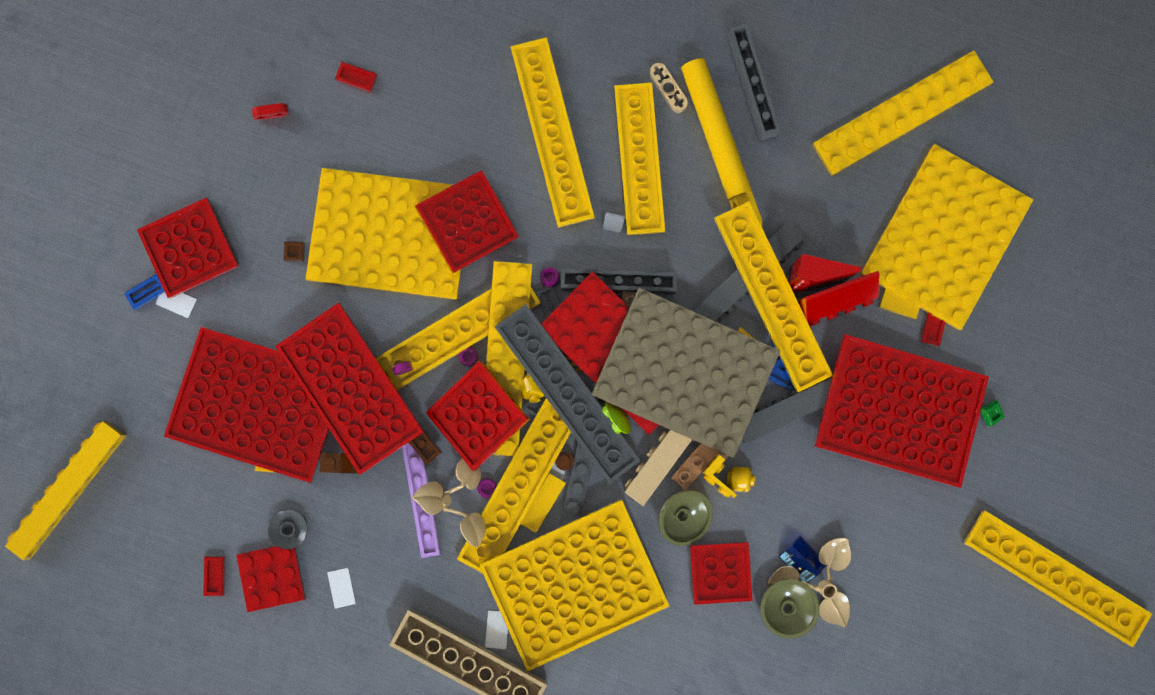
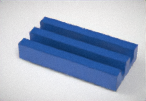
(147, 299)

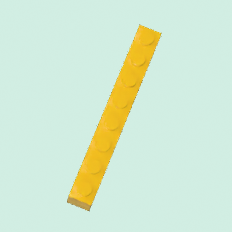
(65, 490)

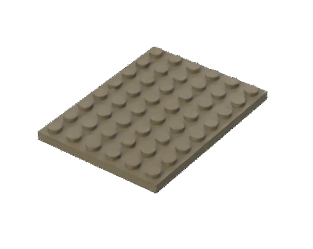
(685, 372)

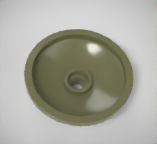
(691, 523)
(799, 618)

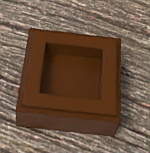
(294, 251)

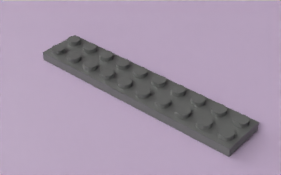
(567, 393)

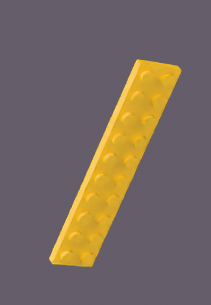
(902, 113)
(552, 132)
(509, 293)
(773, 296)
(442, 339)
(518, 486)
(1057, 578)

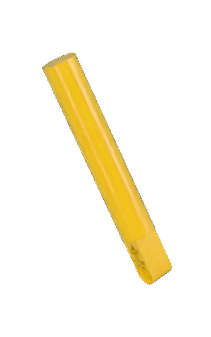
(718, 134)

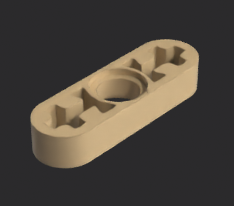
(665, 73)

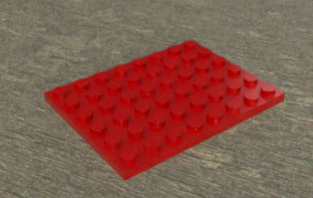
(247, 407)
(901, 411)

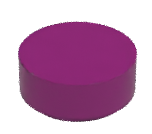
(549, 277)
(468, 356)
(402, 368)
(486, 488)

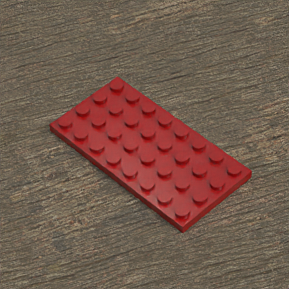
(587, 327)
(349, 388)

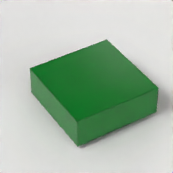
(992, 413)

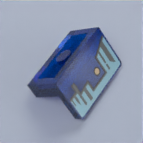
(803, 558)

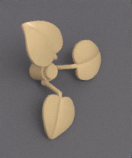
(433, 500)
(835, 606)

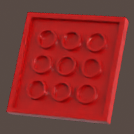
(466, 221)
(187, 248)
(477, 415)

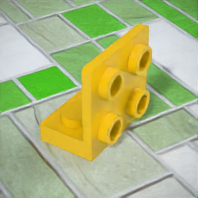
(716, 466)

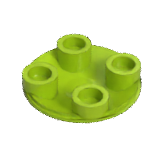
(618, 418)

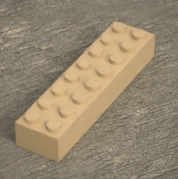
(462, 658)

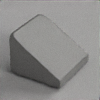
(613, 222)

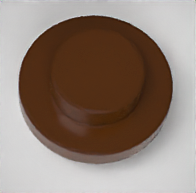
(564, 461)

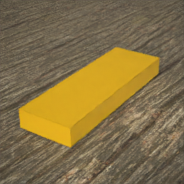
(543, 502)

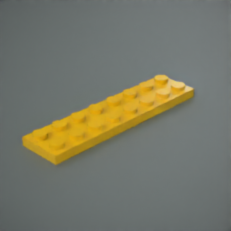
(639, 159)

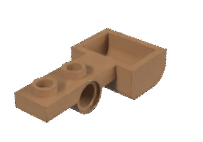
(695, 464)

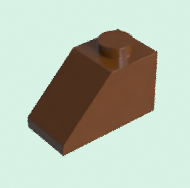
(336, 463)

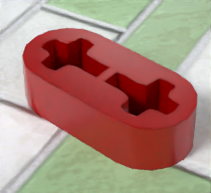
(270, 111)

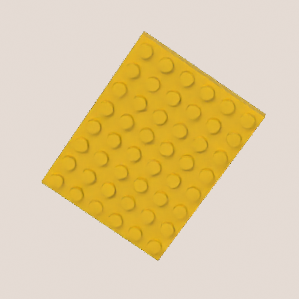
(947, 236)
(375, 238)
(574, 585)

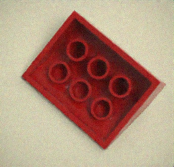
(815, 272)
(840, 298)

